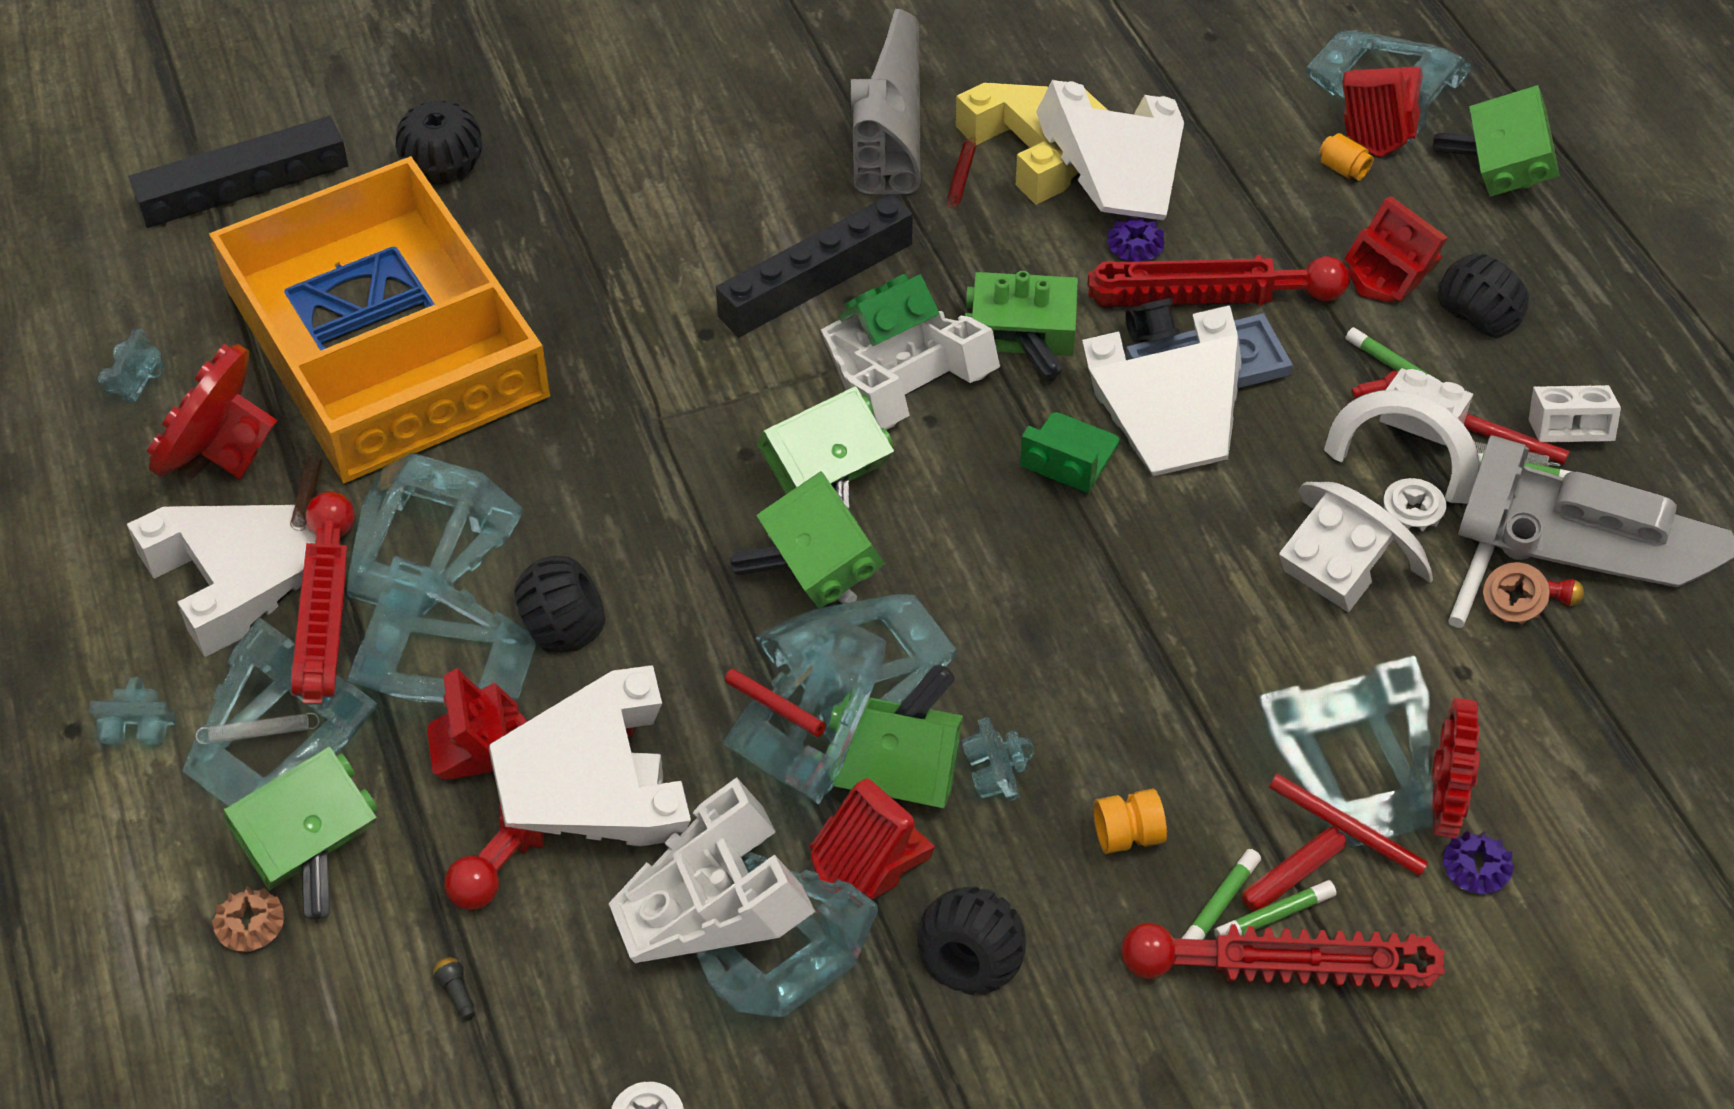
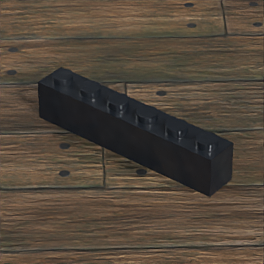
(238, 171)
(814, 265)

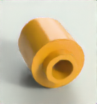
(1346, 157)

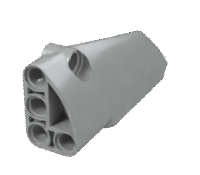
(889, 115)
(1587, 522)

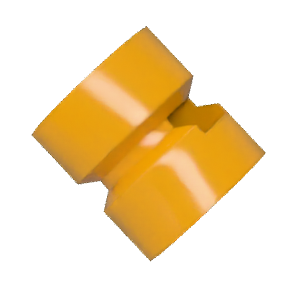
(1135, 820)

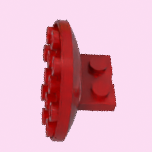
(213, 420)

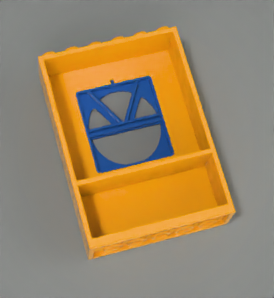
(407, 380)

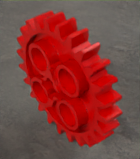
(1455, 767)

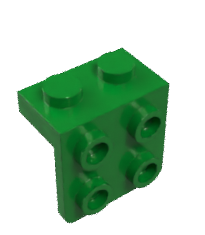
(892, 308)
(1068, 451)

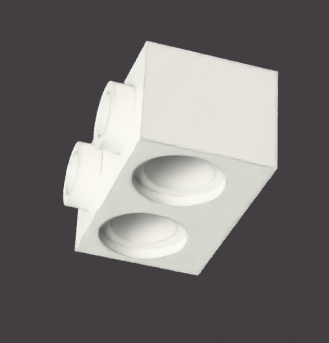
(1574, 413)

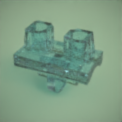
(133, 367)
(150, 716)
(1002, 755)

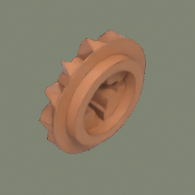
(1507, 578)
(264, 924)

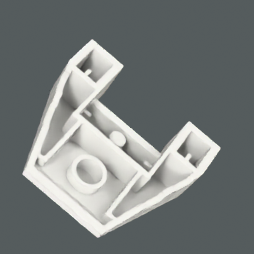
(1120, 157)
(908, 359)
(1175, 401)
(241, 551)
(577, 768)
(701, 890)

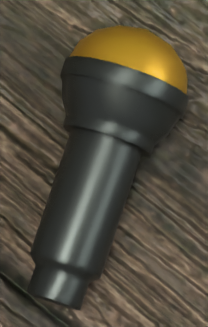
(449, 975)

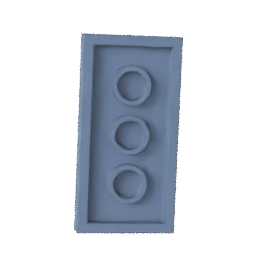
(1260, 350)

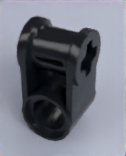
(1151, 321)

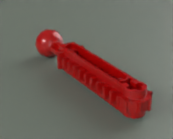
(1212, 281)
(321, 598)
(474, 879)
(1152, 951)

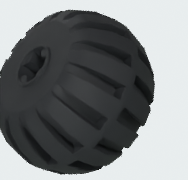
(440, 140)
(1485, 294)
(559, 604)
(971, 940)

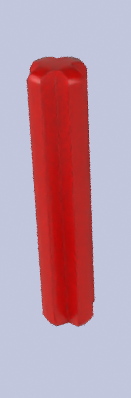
(1293, 869)

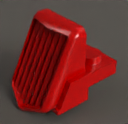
(1382, 107)
(1393, 253)
(473, 721)
(869, 842)

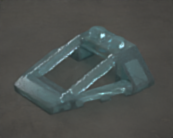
(1346, 47)
(468, 491)
(396, 617)
(904, 618)
(273, 655)
(1368, 697)
(786, 757)
(834, 950)

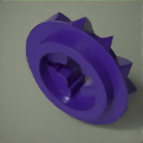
(1136, 249)
(1460, 865)

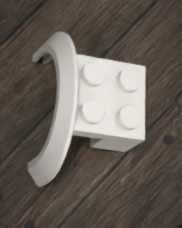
(1424, 409)
(1344, 541)

